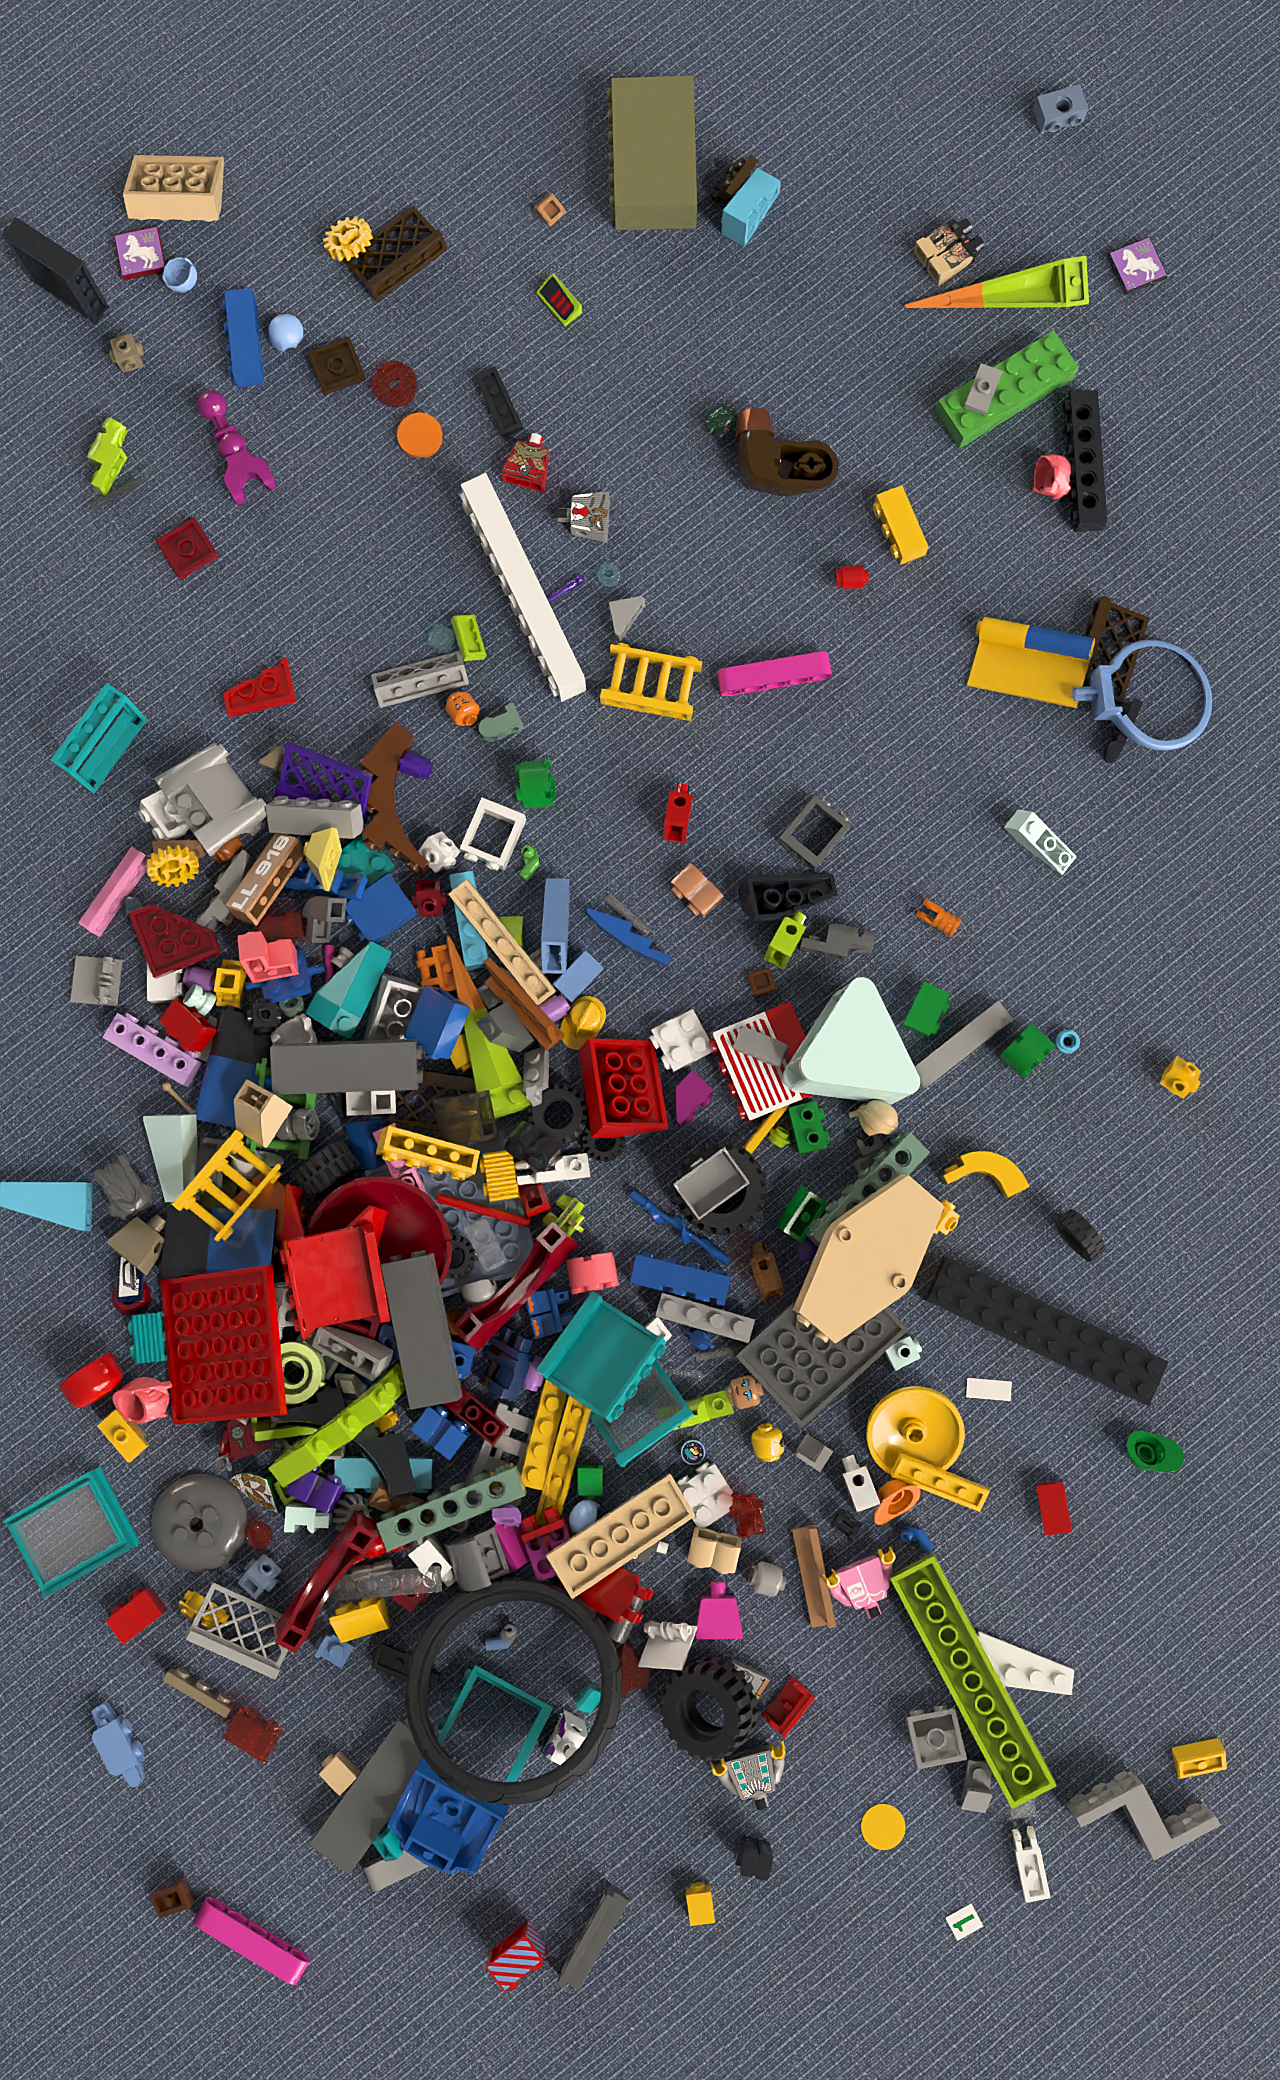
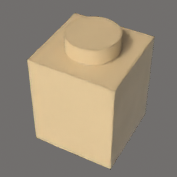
(339, 1772)

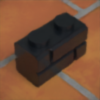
(754, 1858)

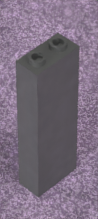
(345, 1066)
(421, 1330)
(369, 1799)

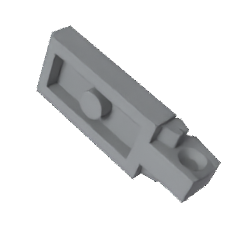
(535, 1074)

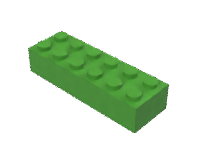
(1024, 380)

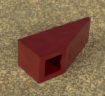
(478, 1416)

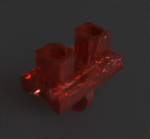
(747, 1510)

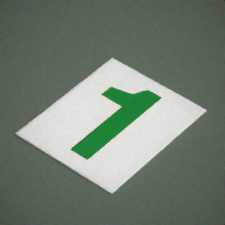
(964, 1922)

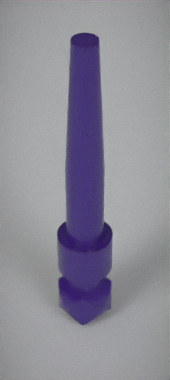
(570, 585)

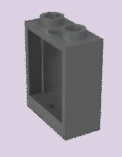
(799, 850)

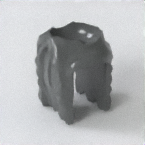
(123, 1188)

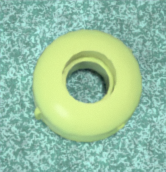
(313, 1371)

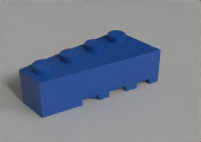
(680, 1279)

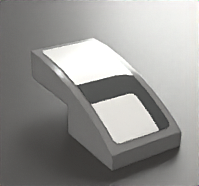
(350, 1387)

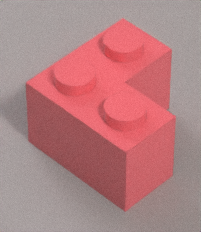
(267, 960)

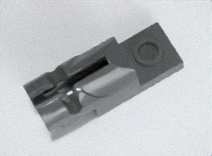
(838, 942)

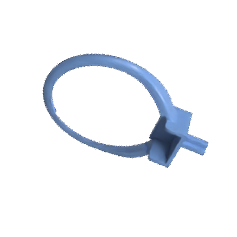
(1103, 705)

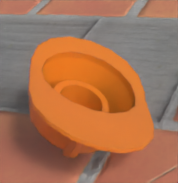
(895, 1499)

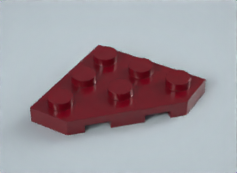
(171, 940)

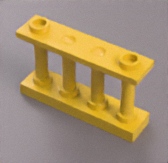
(657, 704)
(220, 1164)

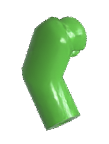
(531, 862)

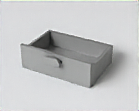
(711, 1183)

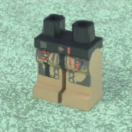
(948, 250)

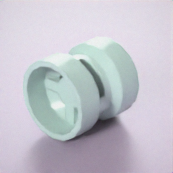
(200, 1000)

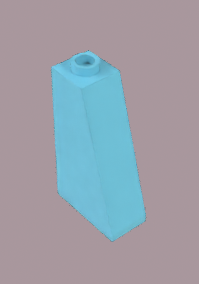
(53, 1201)

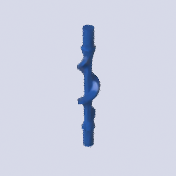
(679, 1224)

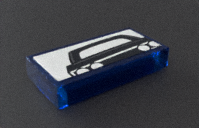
(129, 1282)

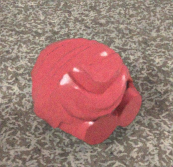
(1053, 475)

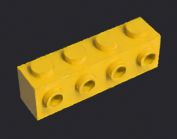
(427, 1152)

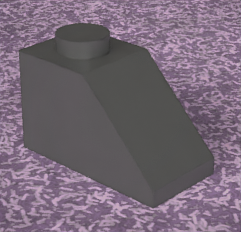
(505, 1028)

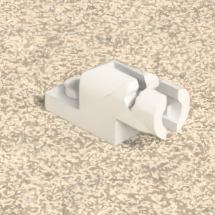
(562, 1169)

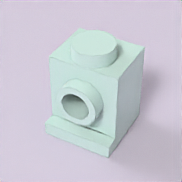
(894, 1356)

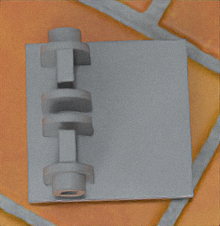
(96, 980)

